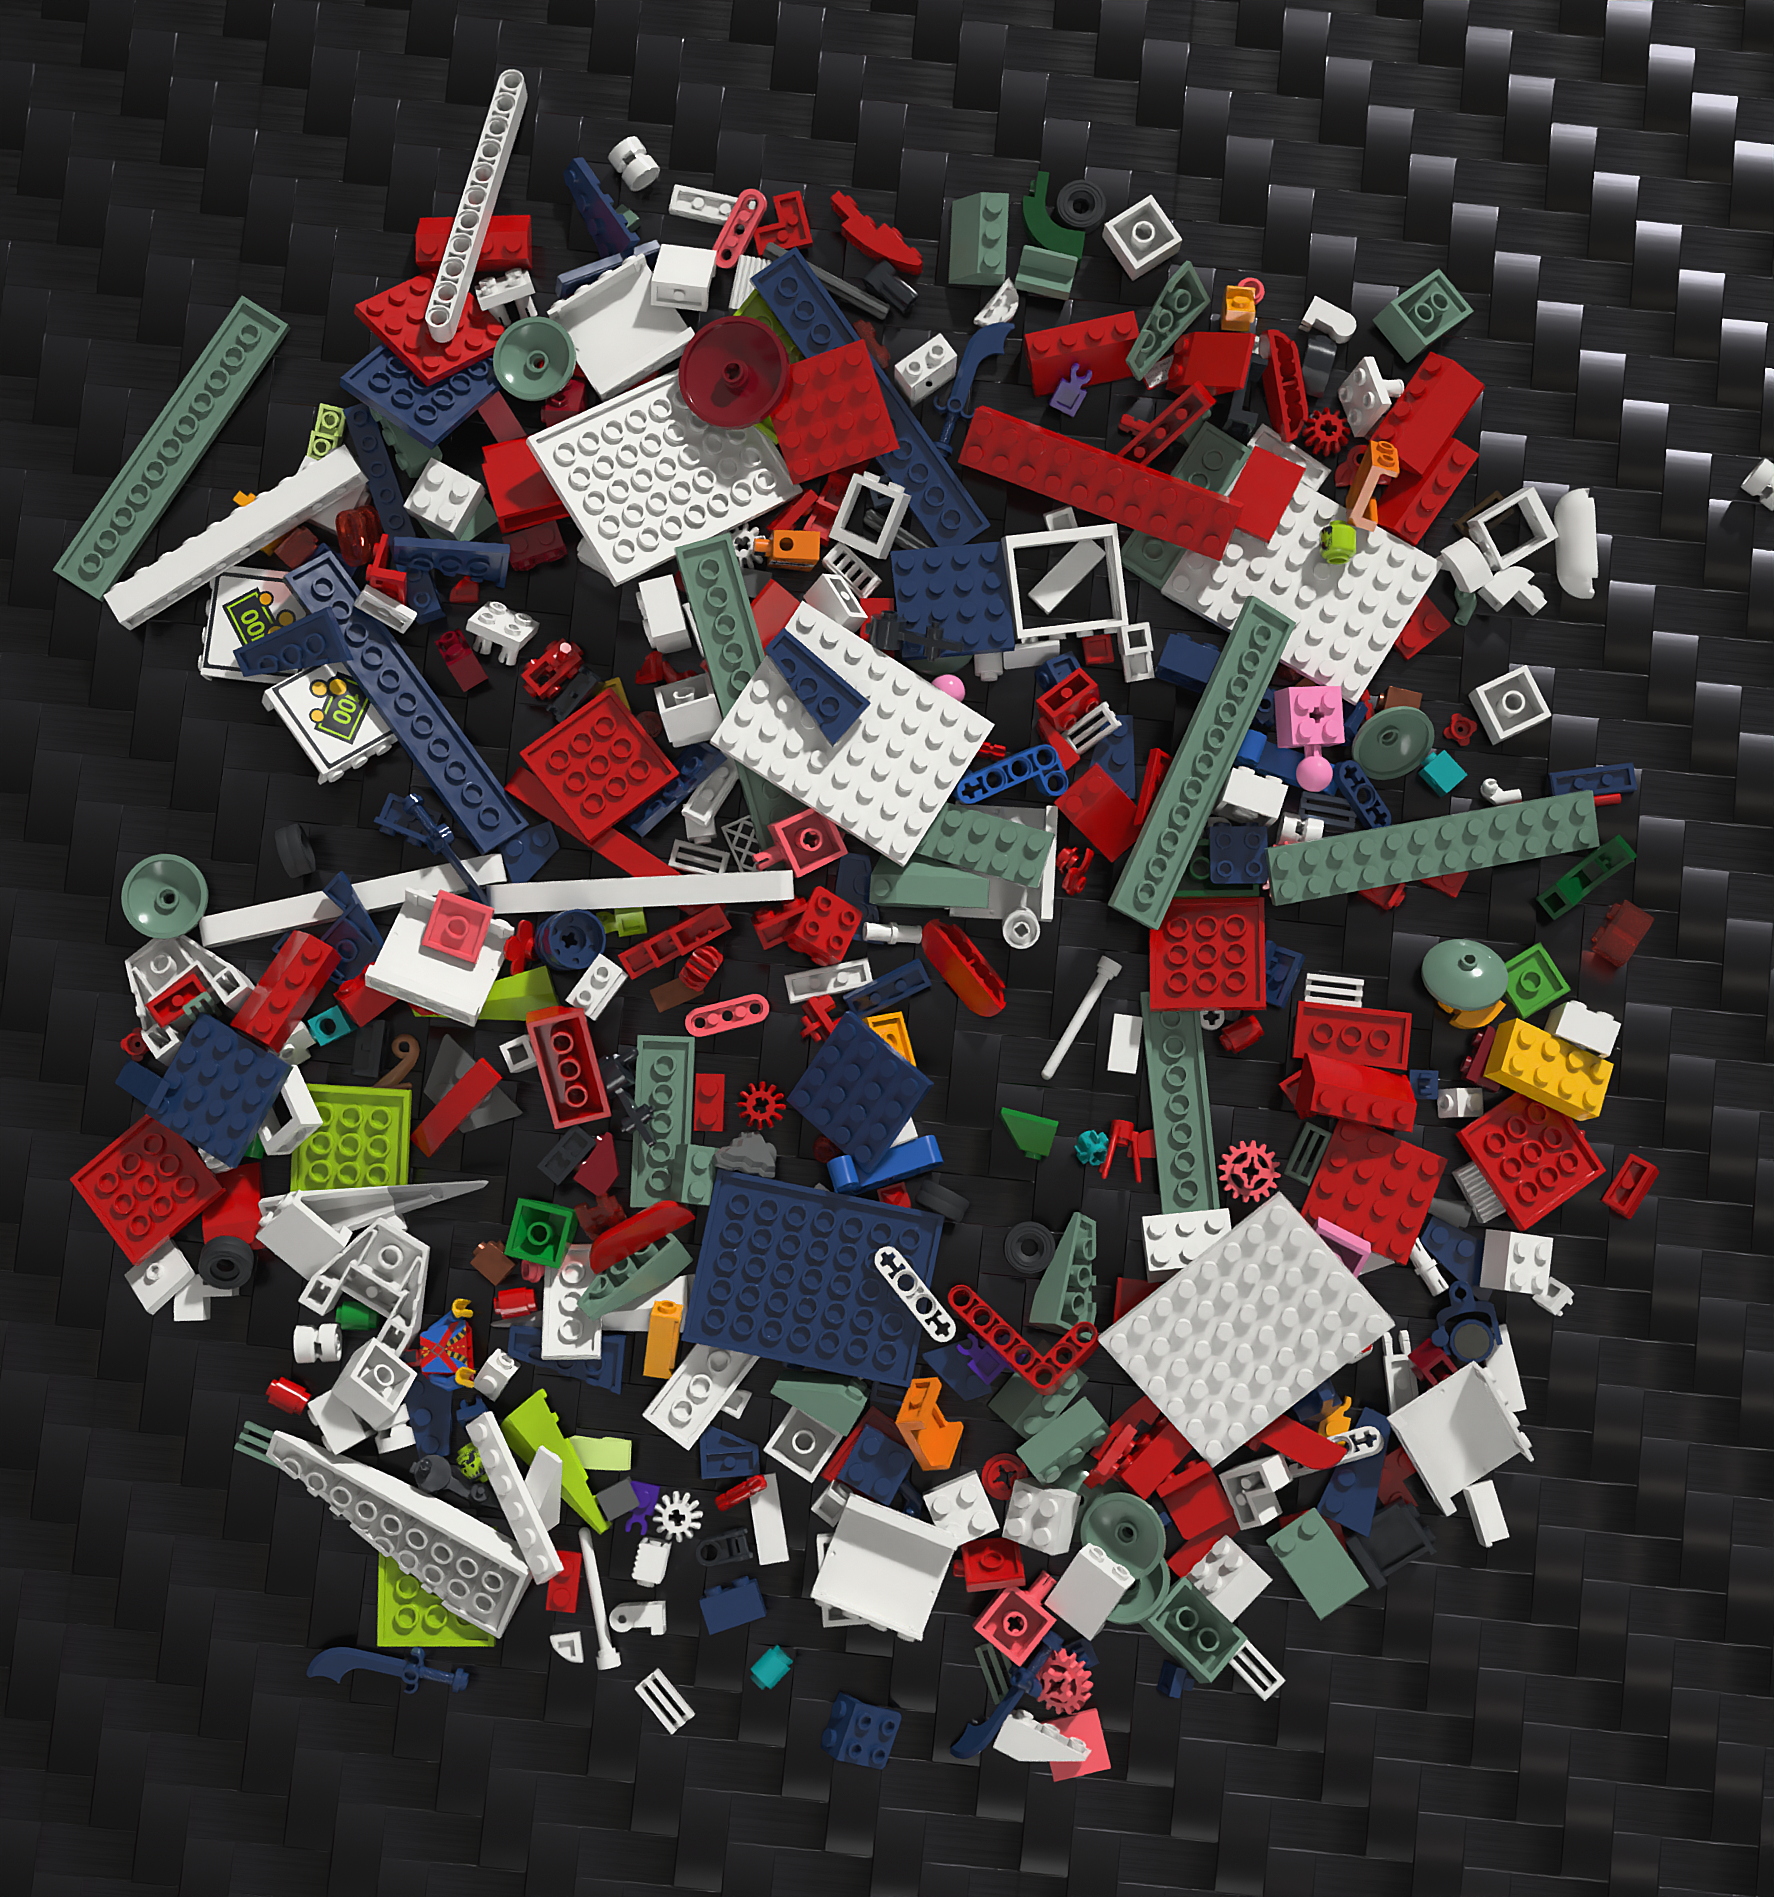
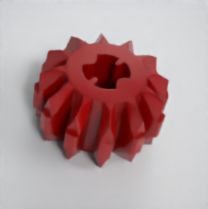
(1318, 437)
(700, 967)
(751, 1103)

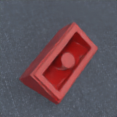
(169, 1004)
(1630, 1186)

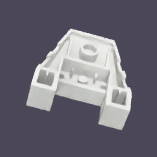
(166, 963)
(382, 1271)

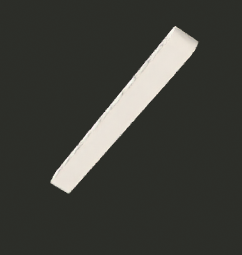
(487, 165)
(641, 891)
(320, 909)

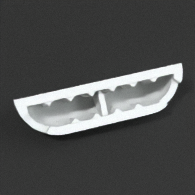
(1576, 543)

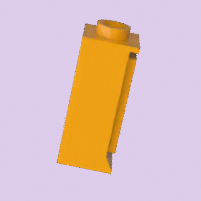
(663, 1339)

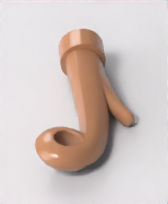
(393, 1078)

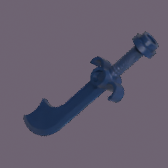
(984, 343)
(439, 841)
(339, 1660)
(1022, 1682)

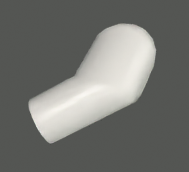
(1497, 796)

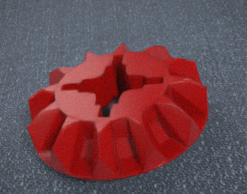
(991, 1470)

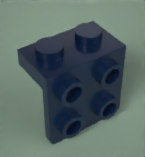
(1237, 853)
(860, 1732)

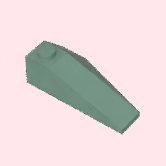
(1172, 313)
(926, 885)
(634, 1276)
(1067, 1284)

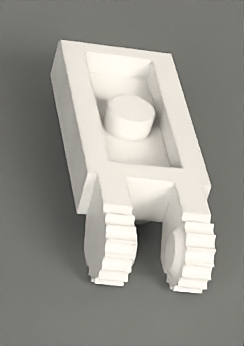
(1399, 1378)

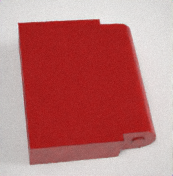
(519, 486)

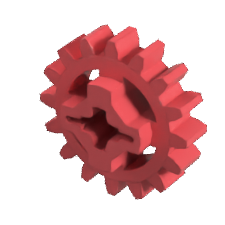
(1260, 1173)
(1070, 1693)

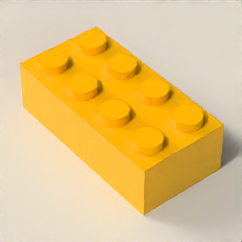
(1548, 1069)

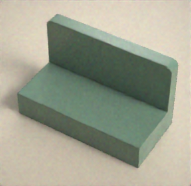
(1046, 272)

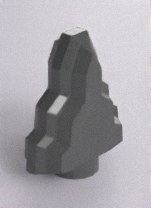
(748, 1155)

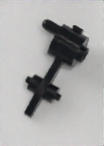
(889, 633)
(616, 1080)
(434, 1477)

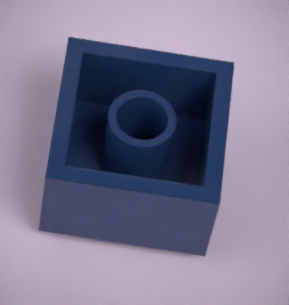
(1187, 662)
(876, 1464)

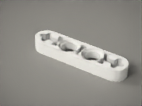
(918, 1291)
(1352, 1455)

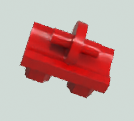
(816, 1019)

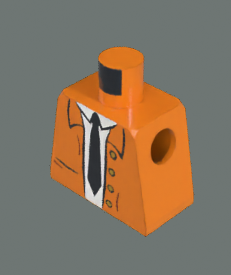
(800, 549)

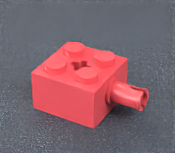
(789, 845)
(1033, 1619)

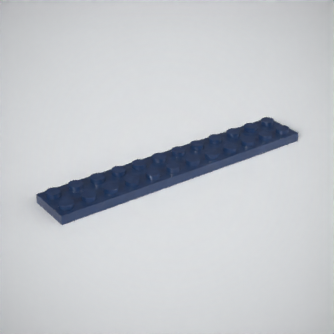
(819, 326)
(410, 707)

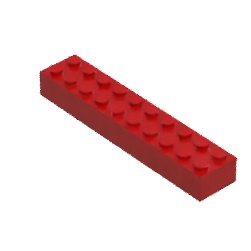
(1101, 482)

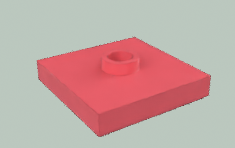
(458, 926)
(1087, 1728)

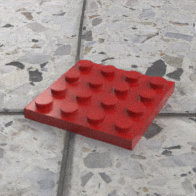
(401, 324)
(832, 414)
(599, 764)
(1209, 956)
(1530, 1157)
(147, 1187)
(1374, 1188)

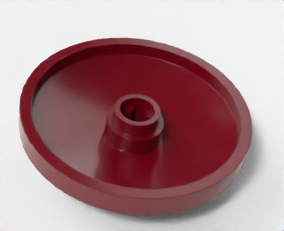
(734, 372)

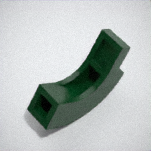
(1041, 229)
(1586, 876)

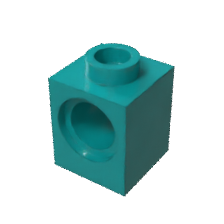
(1441, 772)
(342, 1021)

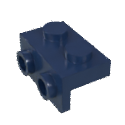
(394, 820)
(1280, 972)

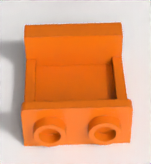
(1360, 504)
(925, 1428)

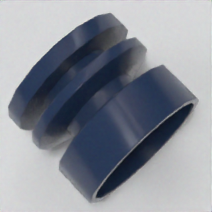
(582, 932)

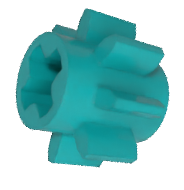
(1092, 1147)

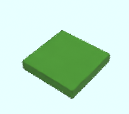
(1533, 981)

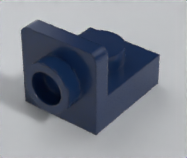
(1056, 670)
(1352, 719)

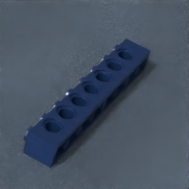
(389, 504)

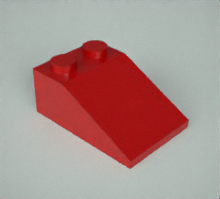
(1213, 358)
(1101, 811)
(237, 1209)

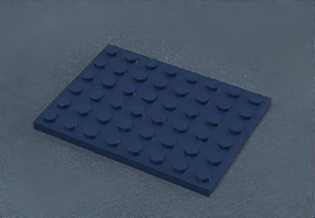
(798, 1282)

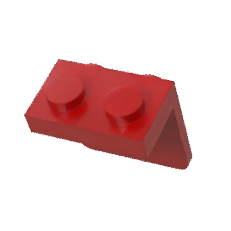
(772, 921)
(824, 928)
(1195, 1499)

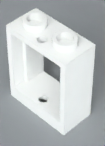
(931, 363)
(1536, 517)
(882, 547)
(303, 1122)

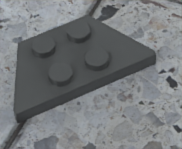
(449, 1067)

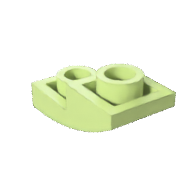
(328, 431)
(602, 1453)

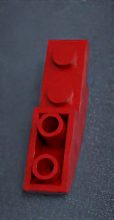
(874, 243)

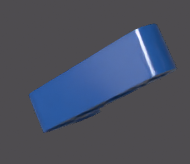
(1273, 761)
(1006, 778)
(897, 1164)

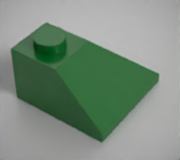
(1029, 1132)
(541, 1232)

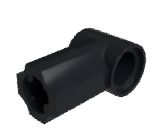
(884, 281)

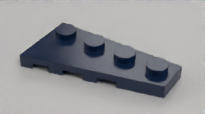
(601, 219)
(468, 558)
(299, 645)
(822, 692)
(694, 766)
(607, 1372)
(1355, 1485)

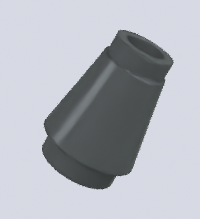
(1451, 1211)

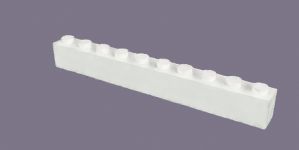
(235, 537)

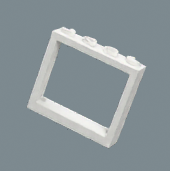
(1110, 535)

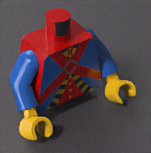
(447, 1350)

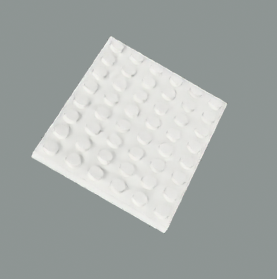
(657, 476)
(1341, 612)
(891, 764)
(1246, 1330)

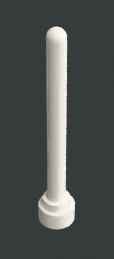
(1106, 970)
(607, 1654)

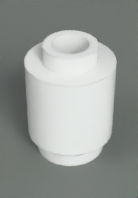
(988, 666)

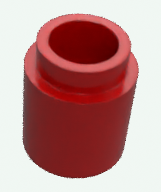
(1241, 1034)
(516, 1302)
(288, 1396)

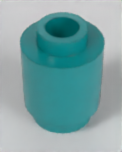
(771, 1667)

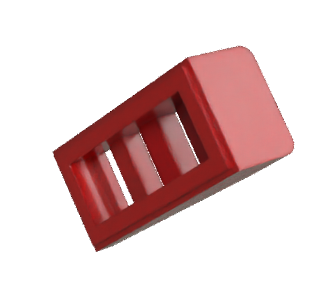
(1052, 737)

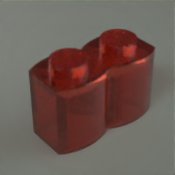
(296, 547)
(1621, 933)

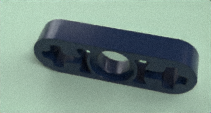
(1350, 791)

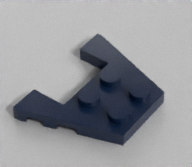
(351, 935)

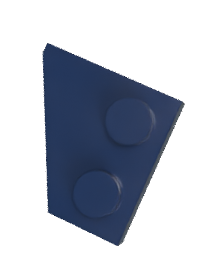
(529, 851)
(954, 1370)
(727, 1455)

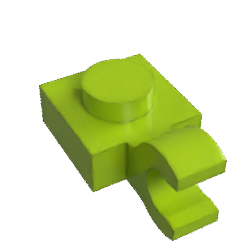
(625, 921)

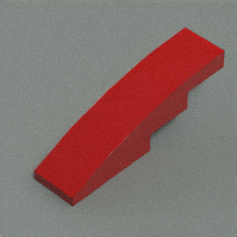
(830, 500)
(674, 940)
(455, 1107)
(1142, 1409)

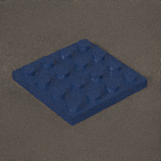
(961, 590)
(220, 1089)
(859, 1091)

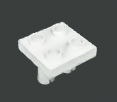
(513, 286)
(1367, 396)
(503, 627)

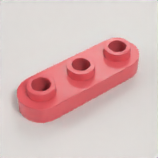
(740, 215)
(713, 1015)

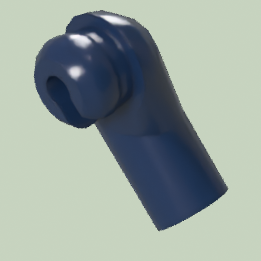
(913, 1500)

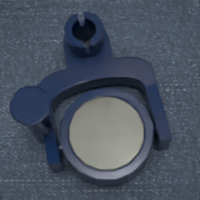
(1470, 1337)

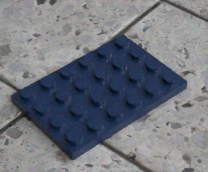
(407, 402)

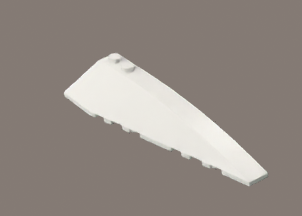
(450, 1552)

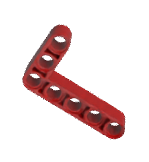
(1017, 1345)

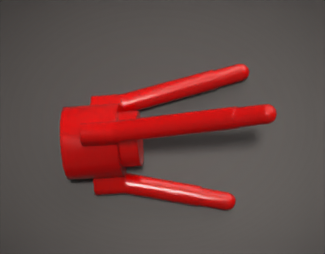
(1119, 1135)

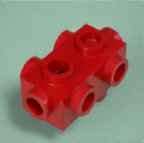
(558, 664)

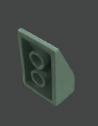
(1422, 315)
(826, 1397)
(1317, 1563)

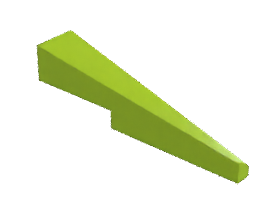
(517, 995)
(536, 1426)

